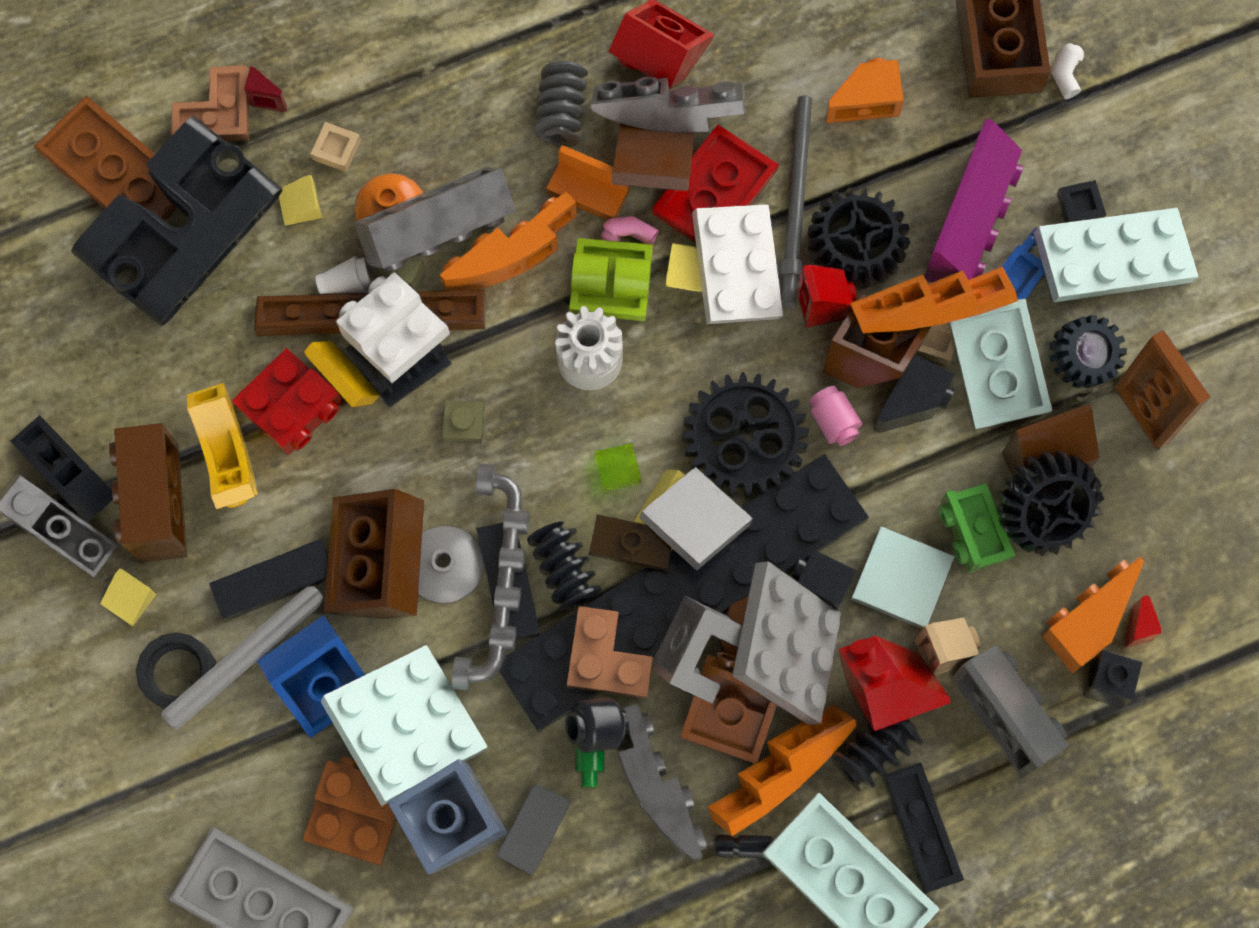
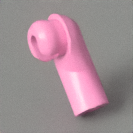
(629, 226)

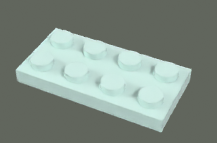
(1115, 254)
(846, 872)

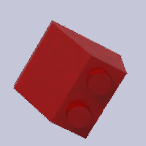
(659, 42)
(890, 681)

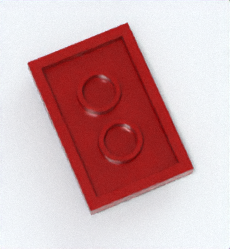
(721, 175)

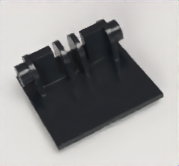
(413, 378)

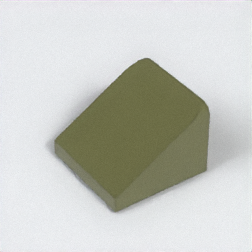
(411, 273)

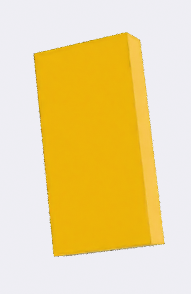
(341, 373)

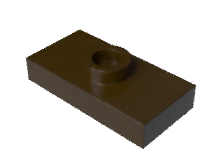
(628, 543)

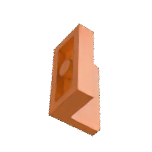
(587, 183)

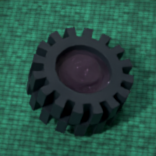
(1088, 351)

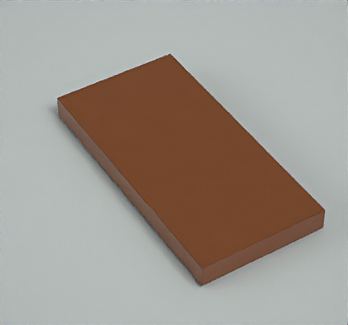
(103, 158)
(1161, 390)

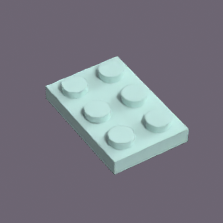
(1000, 366)

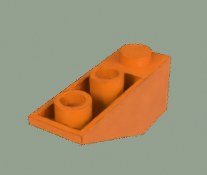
(1092, 624)

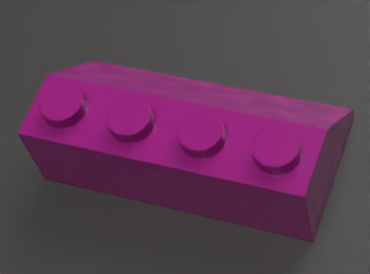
(977, 205)

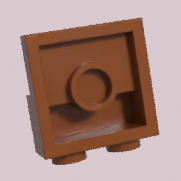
(735, 719)
(349, 814)

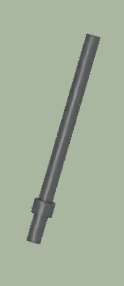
(791, 265)

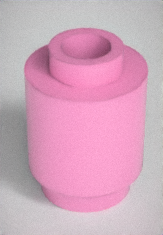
(835, 416)

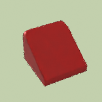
(1143, 623)

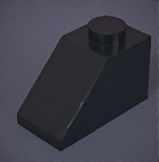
(916, 395)

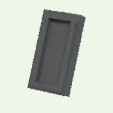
(534, 829)

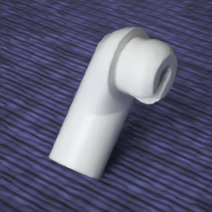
(1063, 67)

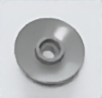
(462, 573)

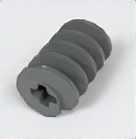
(559, 103)

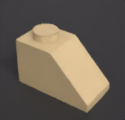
(947, 644)

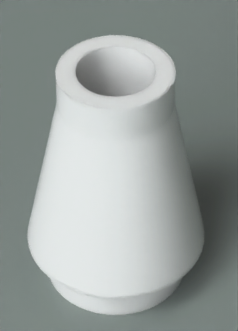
(346, 278)

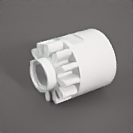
(589, 349)

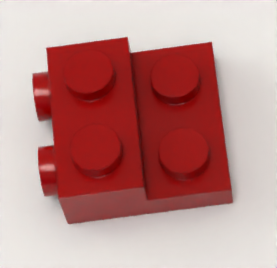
(288, 402)

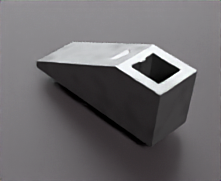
(55, 525)

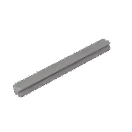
(242, 657)

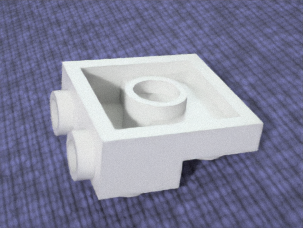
(391, 326)

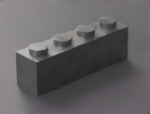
(434, 218)

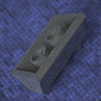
(1010, 710)

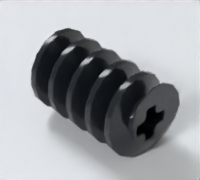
(562, 565)
(873, 751)

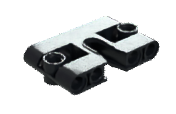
(180, 259)

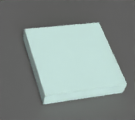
(902, 578)

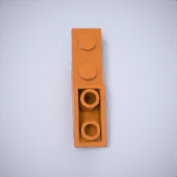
(500, 258)

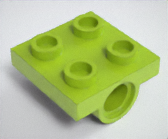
(611, 278)

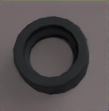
(153, 653)

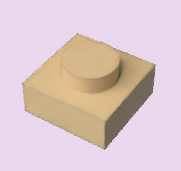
(335, 147)

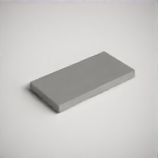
(244, 889)

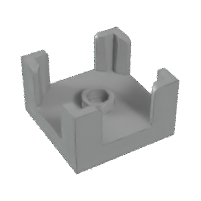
(685, 643)

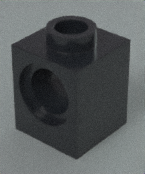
(824, 577)
(1112, 679)

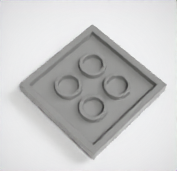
(787, 643)

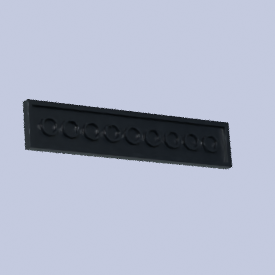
(786, 525)

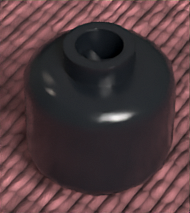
(596, 725)

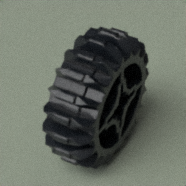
(886, 228)
(1059, 502)

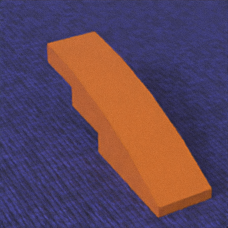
(921, 305)
(792, 762)

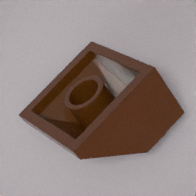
(871, 357)

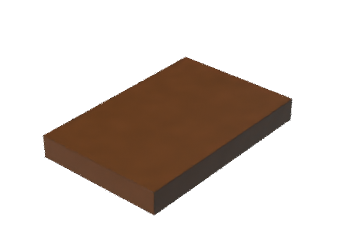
(653, 158)

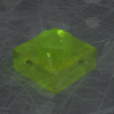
(617, 467)

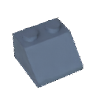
(447, 817)

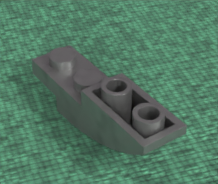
(653, 107)
(665, 801)

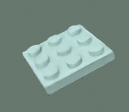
(403, 723)

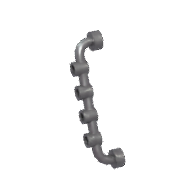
(506, 596)

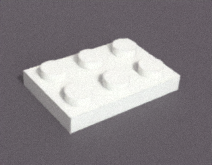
(737, 264)

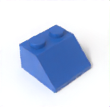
(308, 669)

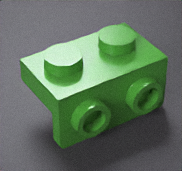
(975, 528)

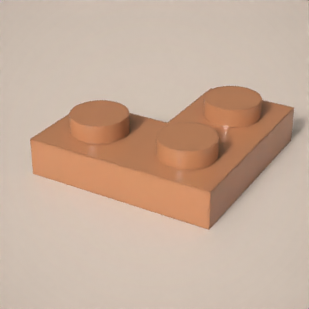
(227, 105)
(597, 666)

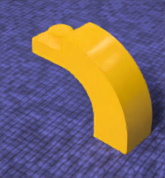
(223, 446)

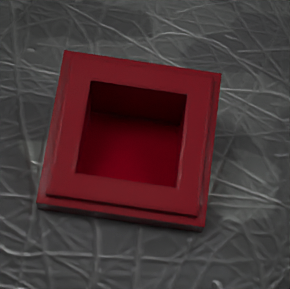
(263, 92)

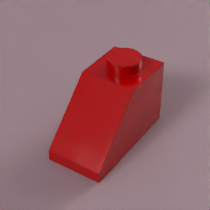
(824, 295)

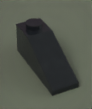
(63, 468)

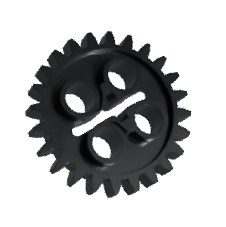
(733, 403)

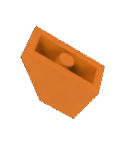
(868, 93)

